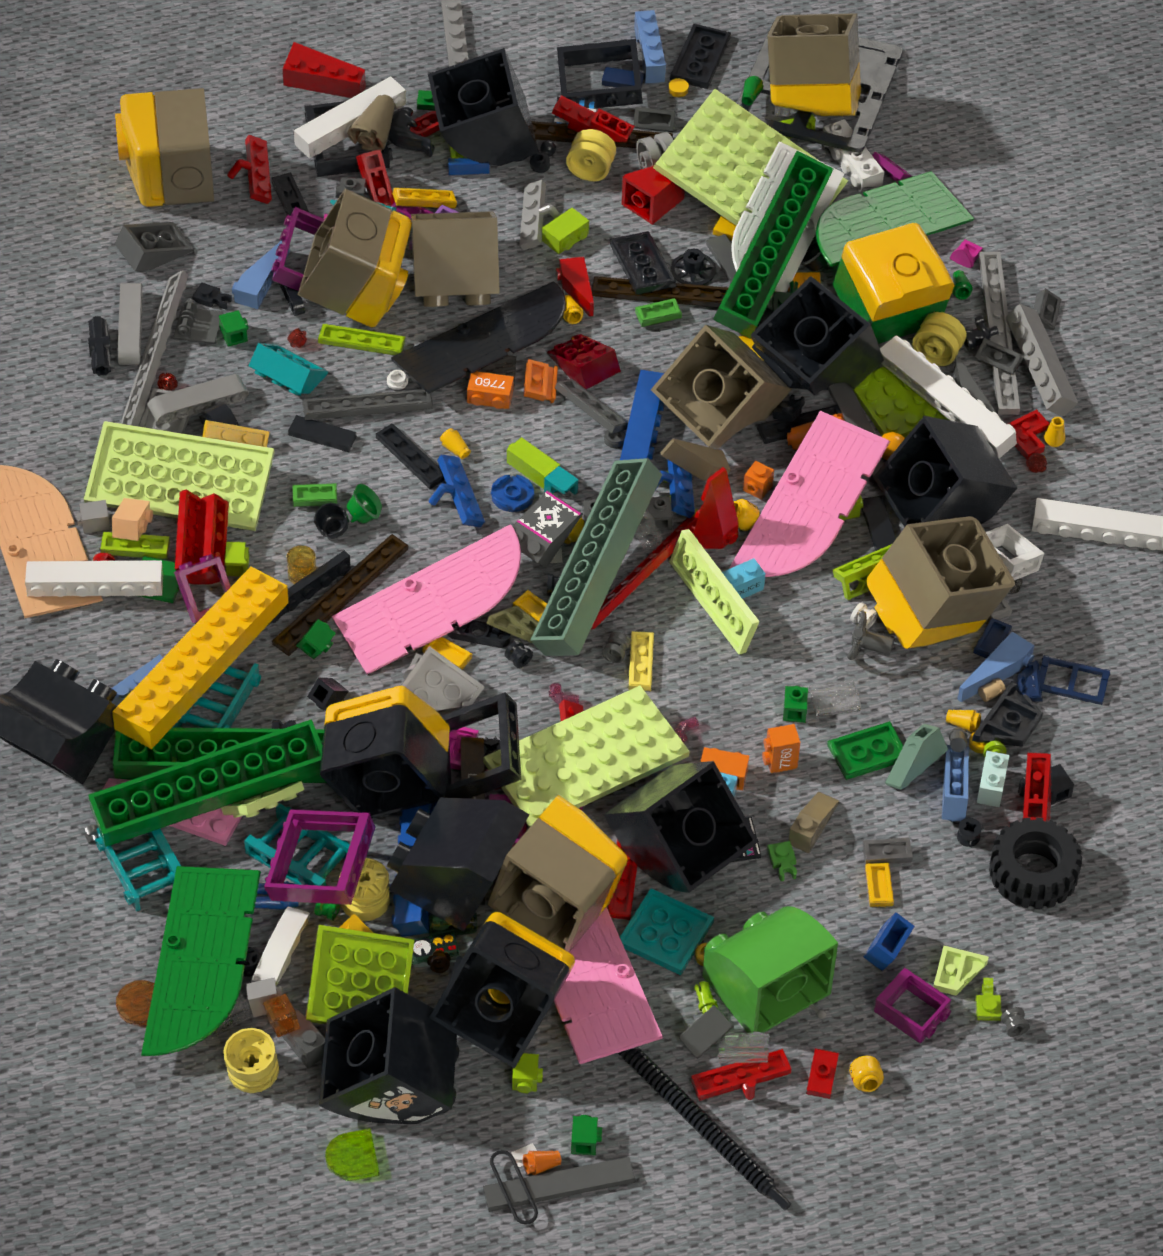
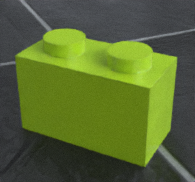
(565, 231)

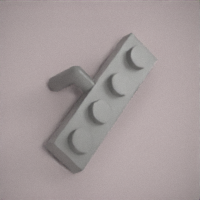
(533, 214)

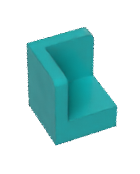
(562, 481)

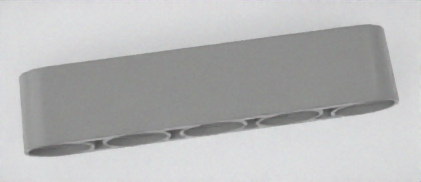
(130, 324)
(197, 398)

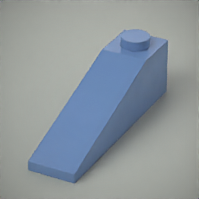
(256, 281)
(1001, 663)
(955, 785)

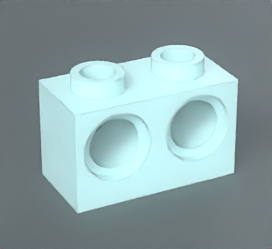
(993, 779)

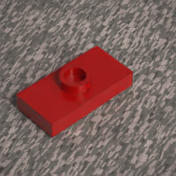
(822, 1073)

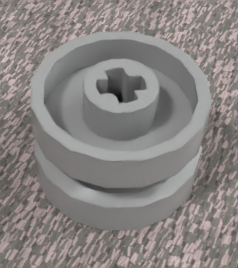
(650, 149)

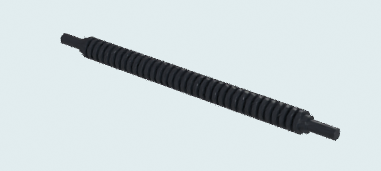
(703, 1124)

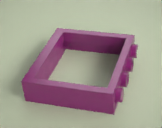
(301, 220)
(299, 820)

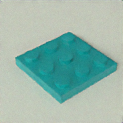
(666, 931)

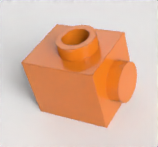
(758, 480)

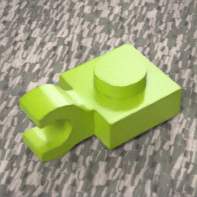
(988, 1005)

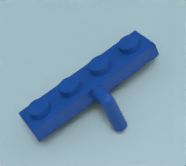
(680, 489)
(460, 490)

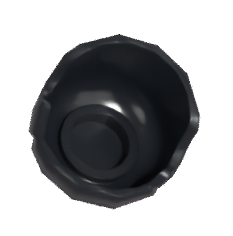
(331, 520)

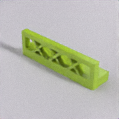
(856, 570)

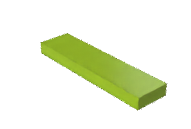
(361, 339)

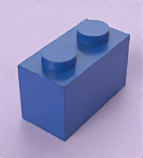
(889, 941)

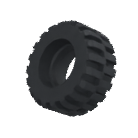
(1031, 887)

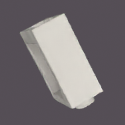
(1027, 555)

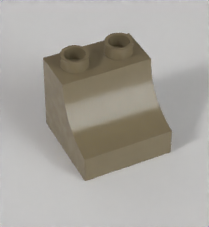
(455, 257)
(719, 386)

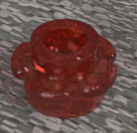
(297, 338)
(167, 382)
(1038, 459)

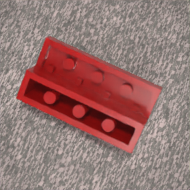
(201, 532)

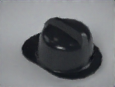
(813, 258)

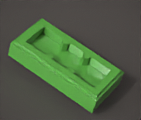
(658, 312)
(314, 494)

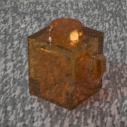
(281, 1015)

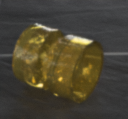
(300, 562)

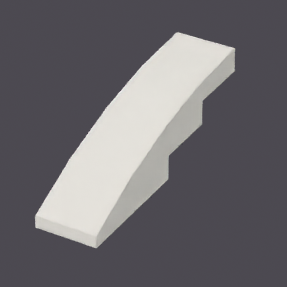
(281, 945)

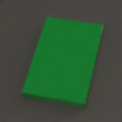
(866, 750)

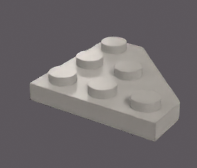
(441, 682)

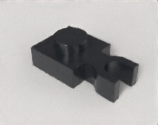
(209, 295)
(789, 410)

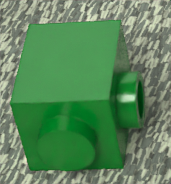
(233, 328)
(316, 639)
(795, 704)
(585, 1135)

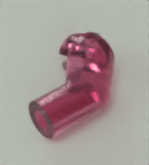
(558, 696)
(684, 726)

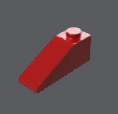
(376, 178)
(576, 282)
(1038, 786)

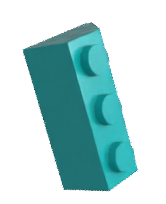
(286, 368)

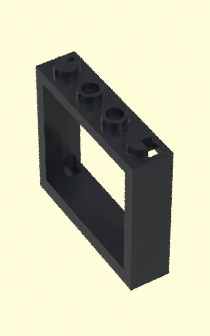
(601, 53)
(339, 165)
(510, 766)

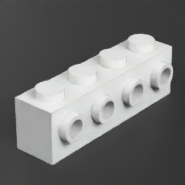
(859, 166)

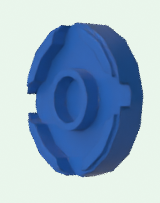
(518, 495)

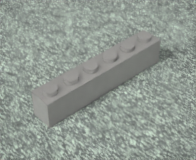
(1041, 360)

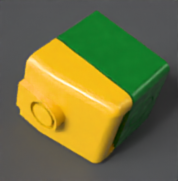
(893, 280)

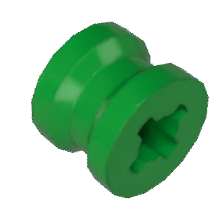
(328, 910)

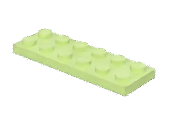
(714, 591)

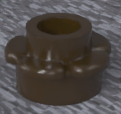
(443, 965)

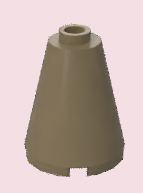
(373, 124)

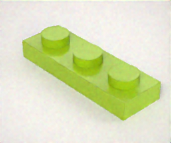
(147, 545)

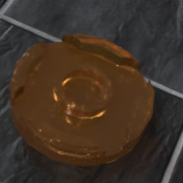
(134, 1002)

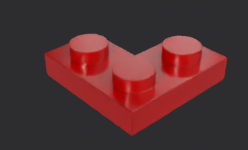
(1026, 430)

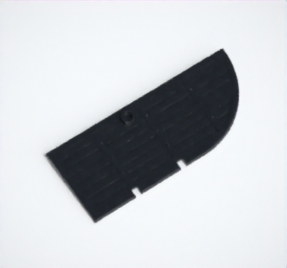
(484, 339)

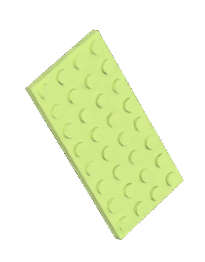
(161, 463)
(592, 754)

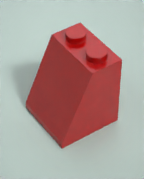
(650, 194)

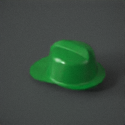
(364, 505)

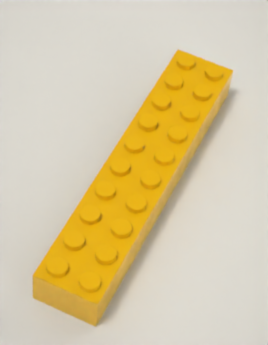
(200, 657)

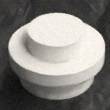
(397, 380)

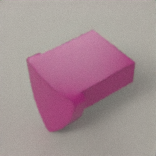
(966, 254)

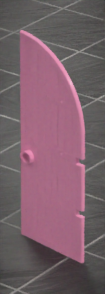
(811, 496)
(431, 601)
(604, 997)

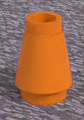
(540, 1161)

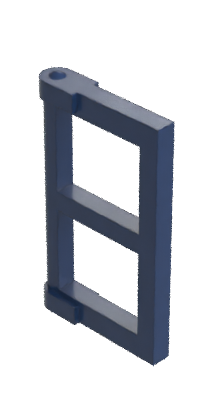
(1105, 673)

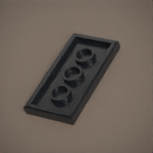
(700, 55)
(642, 262)

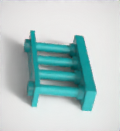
(230, 712)
(166, 859)
(297, 870)

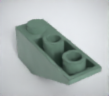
(917, 754)

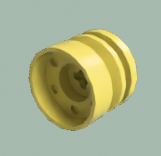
(372, 892)
(247, 1049)

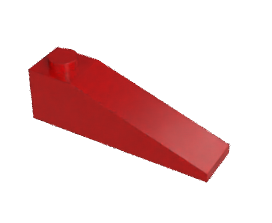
(717, 517)

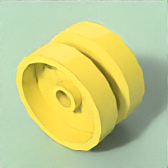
(591, 155)
(940, 338)

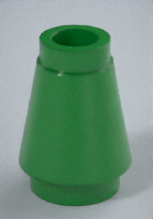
(752, 88)
(962, 286)

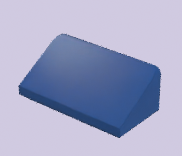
(466, 166)

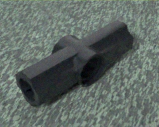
(99, 346)

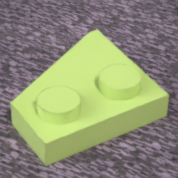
(957, 969)

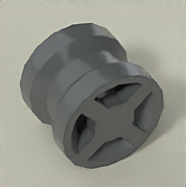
(1015, 1021)

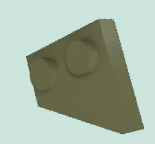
(514, 622)

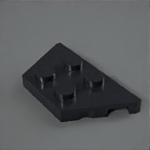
(1010, 719)

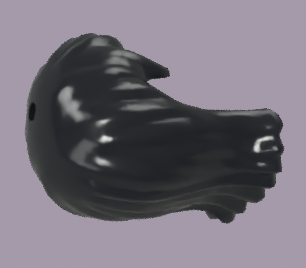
(404, 138)

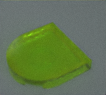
(352, 1155)

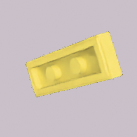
(641, 660)

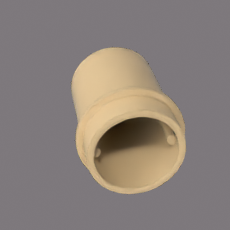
(991, 690)

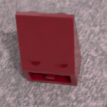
(585, 360)

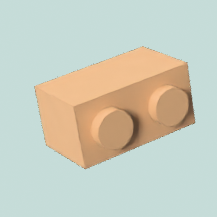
(131, 519)

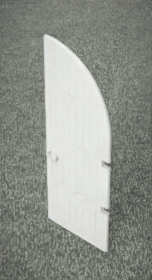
(760, 203)

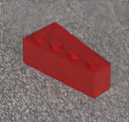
(322, 73)

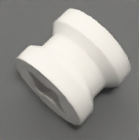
(871, 615)

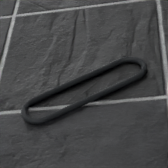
(504, 1190)

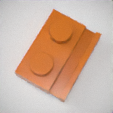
(540, 381)

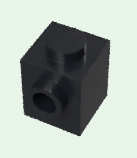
(327, 692)

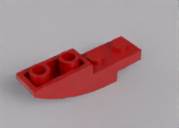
(582, 118)

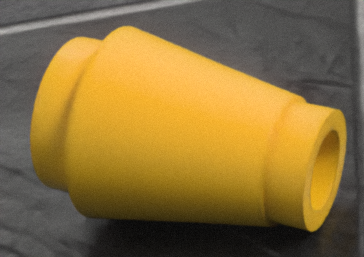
(573, 312)
(1055, 433)
(454, 443)
(965, 719)

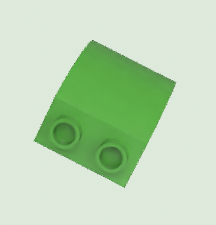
(771, 967)

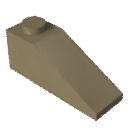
(695, 458)
(812, 821)

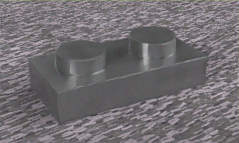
(887, 851)

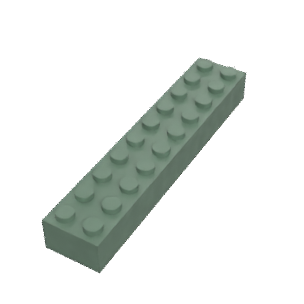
(596, 557)

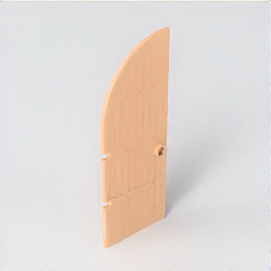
(36, 529)

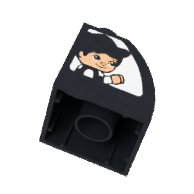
(388, 1062)

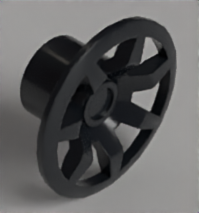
(693, 264)

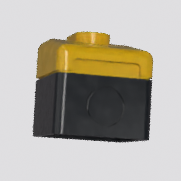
(385, 752)
(503, 988)

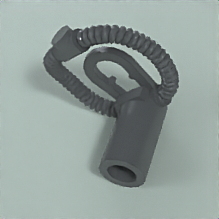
(869, 640)

